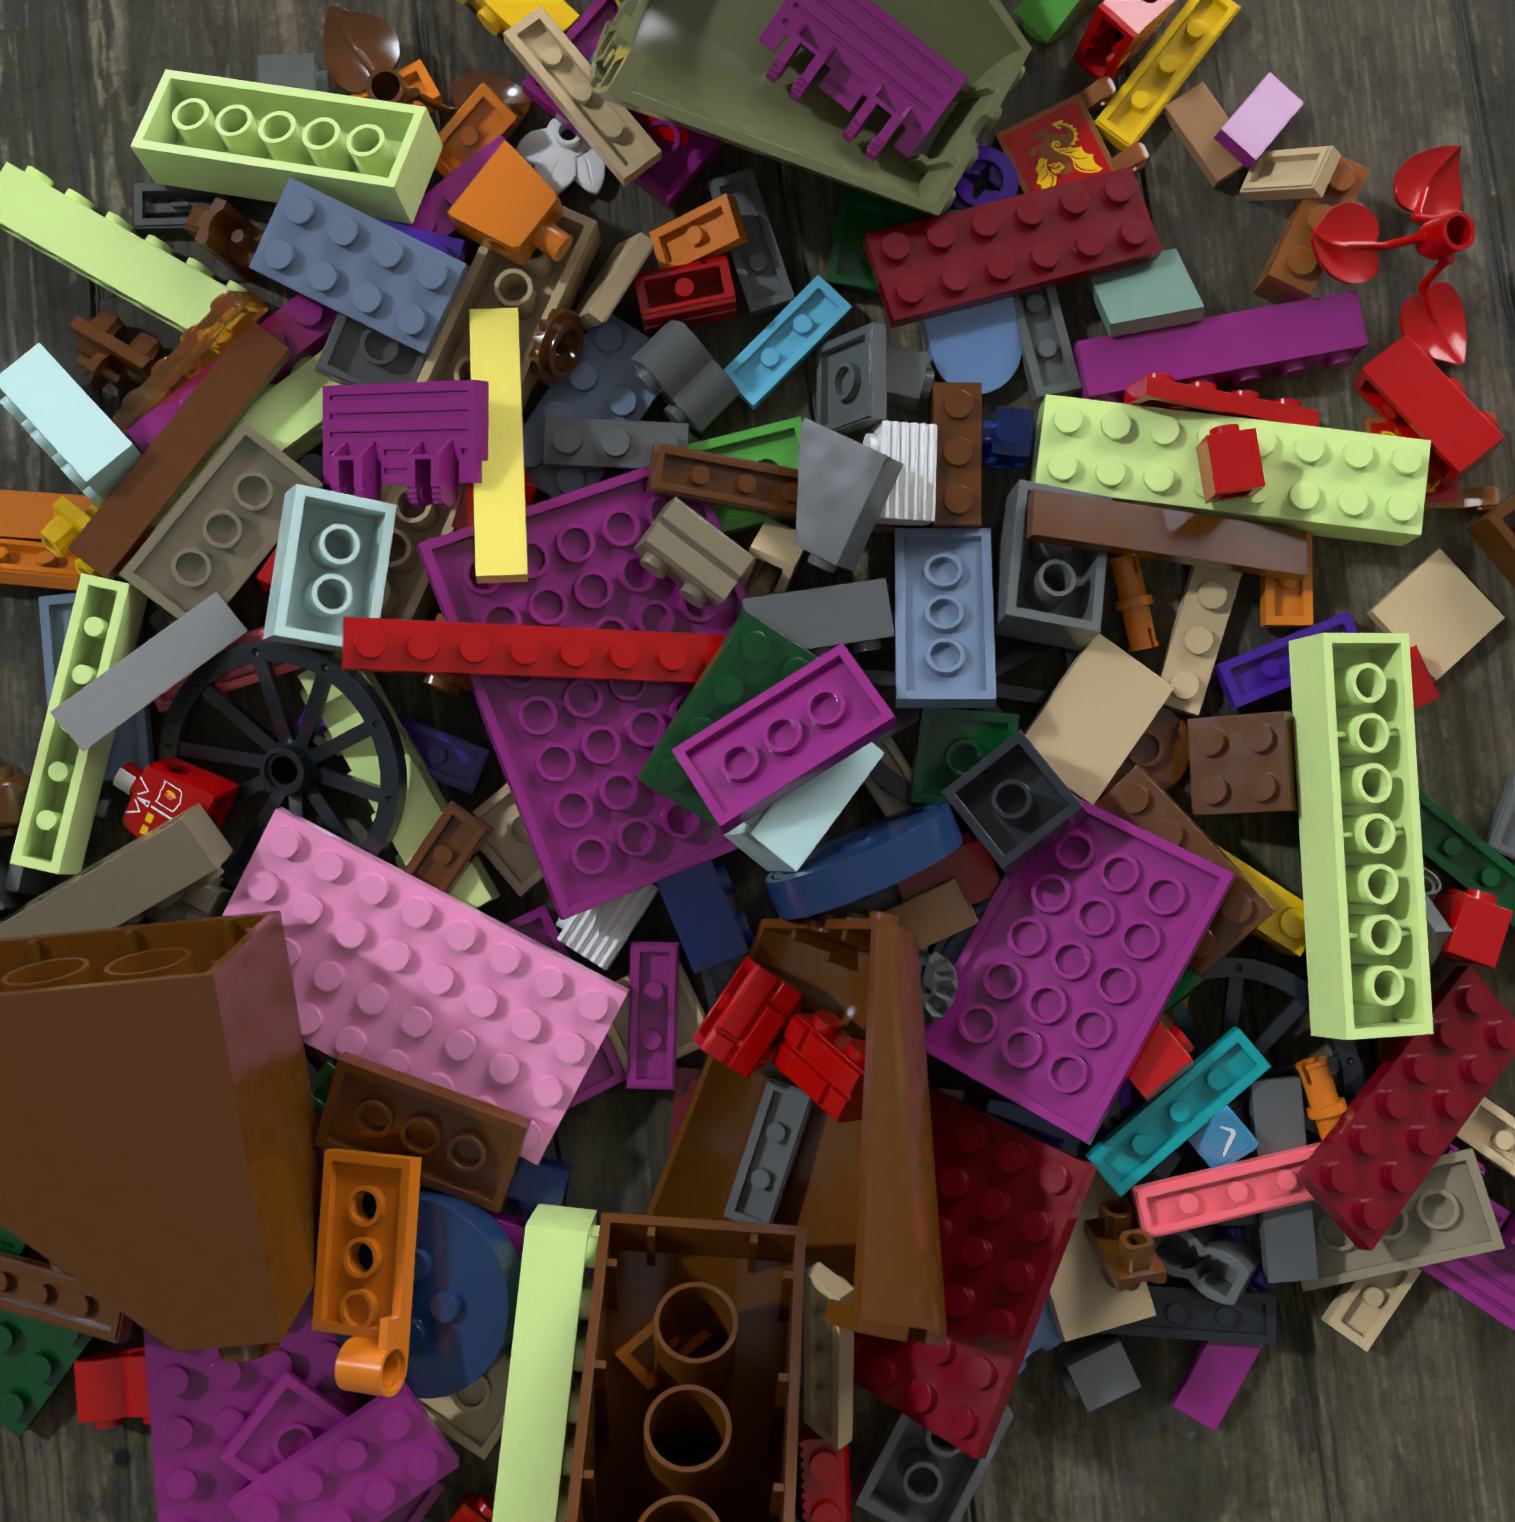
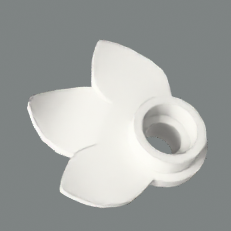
(562, 160)

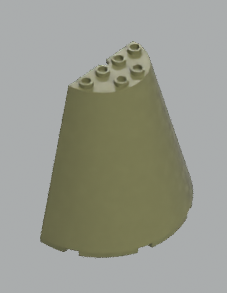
(707, 74)

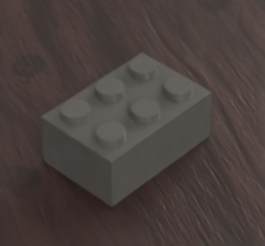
(1043, 588)
(918, 1474)

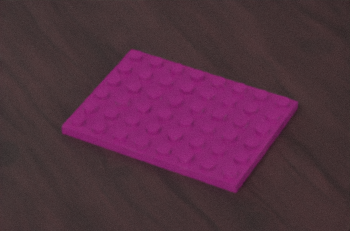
(580, 743)

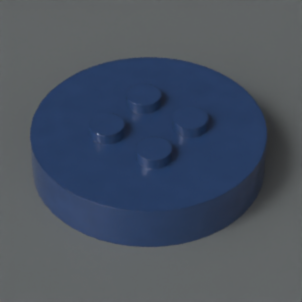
(866, 860)
(460, 1295)

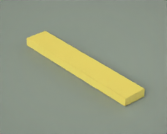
(501, 495)

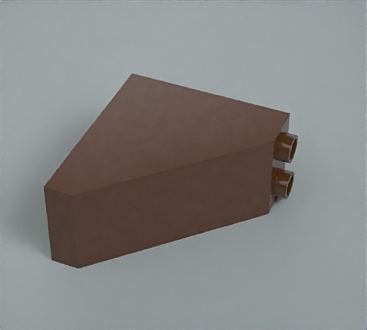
(164, 1124)
(717, 1424)

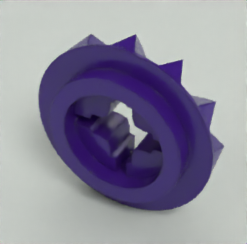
(1001, 178)

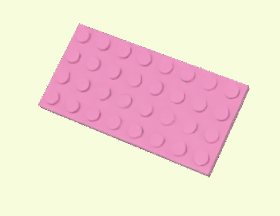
(426, 978)

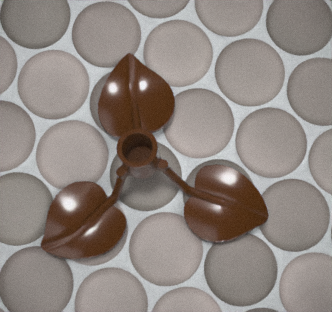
(364, 56)

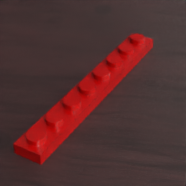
(525, 651)

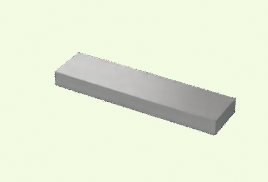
(148, 671)

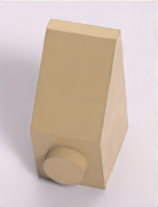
(773, 562)

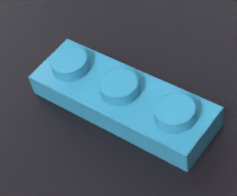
(787, 341)

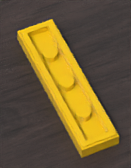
(1164, 70)

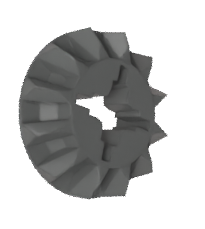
(942, 981)

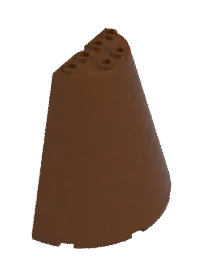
(854, 1184)

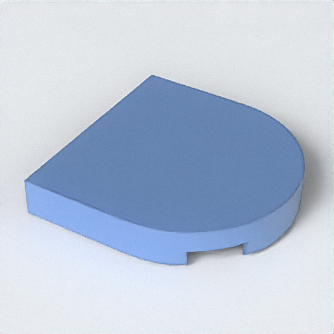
(975, 344)

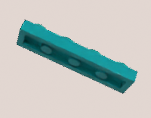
(1178, 1111)

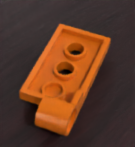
(359, 1301)

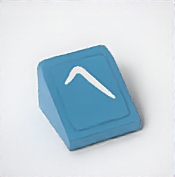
(1223, 1139)

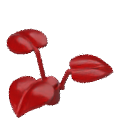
(1431, 190)

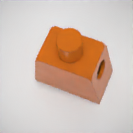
(511, 210)

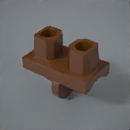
(225, 235)
(110, 359)
(1123, 1247)

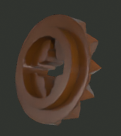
(560, 329)

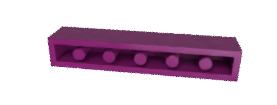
(1227, 347)

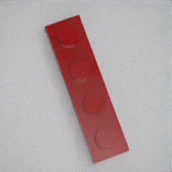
(1203, 397)

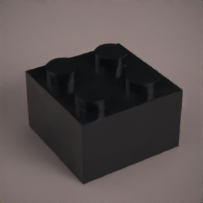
(1015, 803)

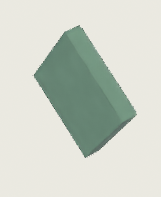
(1146, 296)

